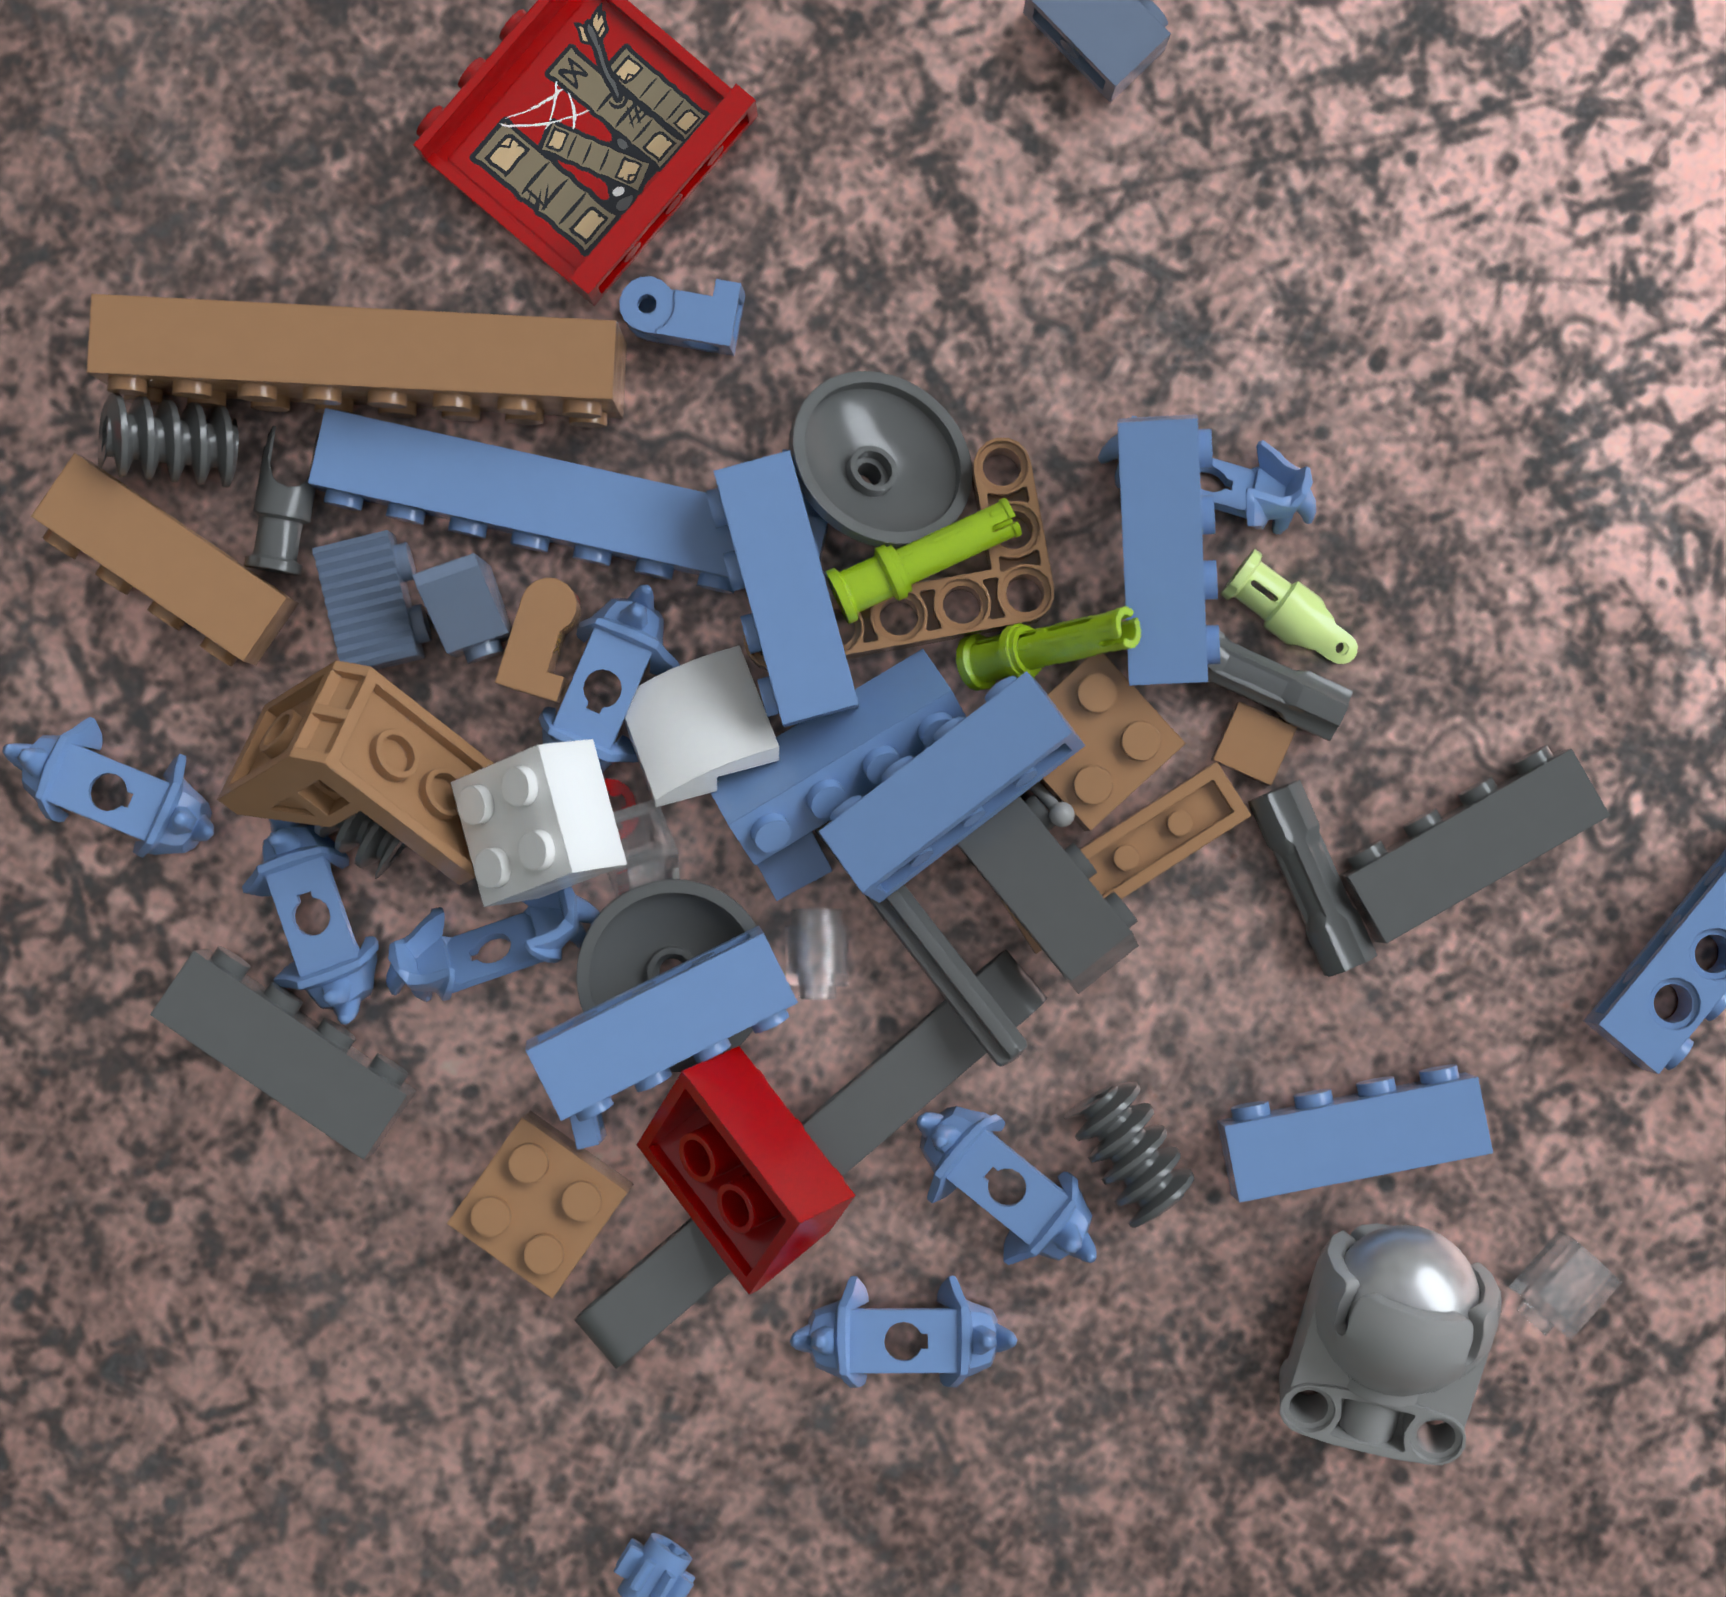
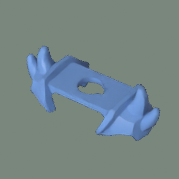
(1258, 493)
(622, 641)
(161, 813)
(325, 964)
(445, 964)
(1042, 1222)
(852, 1338)

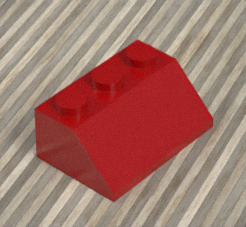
(743, 1167)

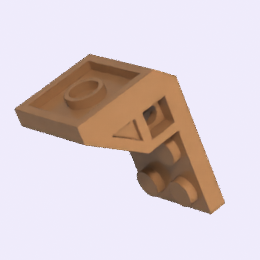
(355, 746)

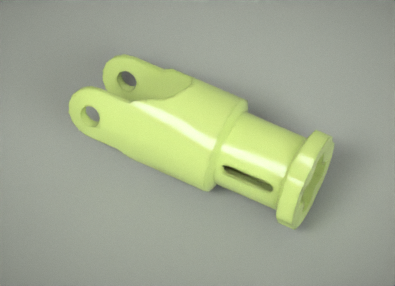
(1295, 613)

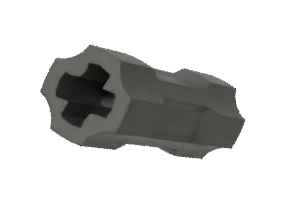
(1293, 694)
(1328, 915)

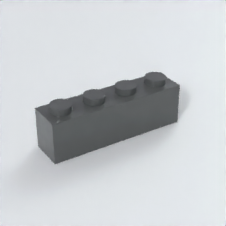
(1473, 844)
(1051, 892)
(284, 1050)

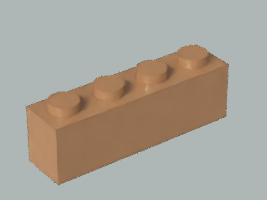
(163, 560)

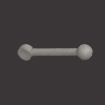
(1060, 813)

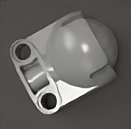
(1389, 1343)

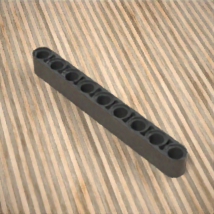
(845, 1132)

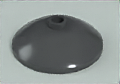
(896, 440)
(648, 927)

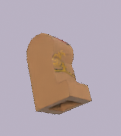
(536, 638)

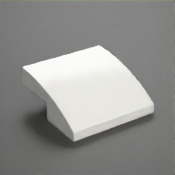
(699, 726)

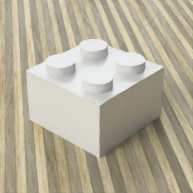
(538, 822)

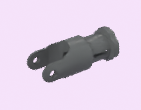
(281, 518)

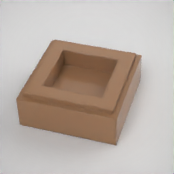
(1254, 743)

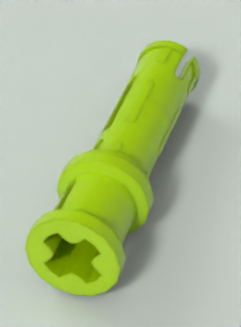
(894, 571)
(1024, 649)

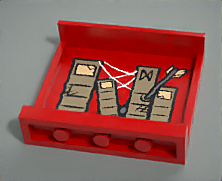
(584, 134)

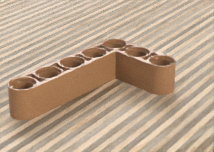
(986, 586)

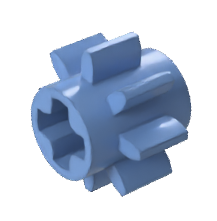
(654, 1569)

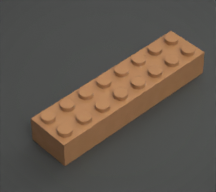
(358, 358)

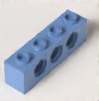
(1627, 1009)

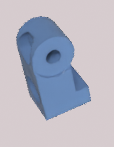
(682, 316)

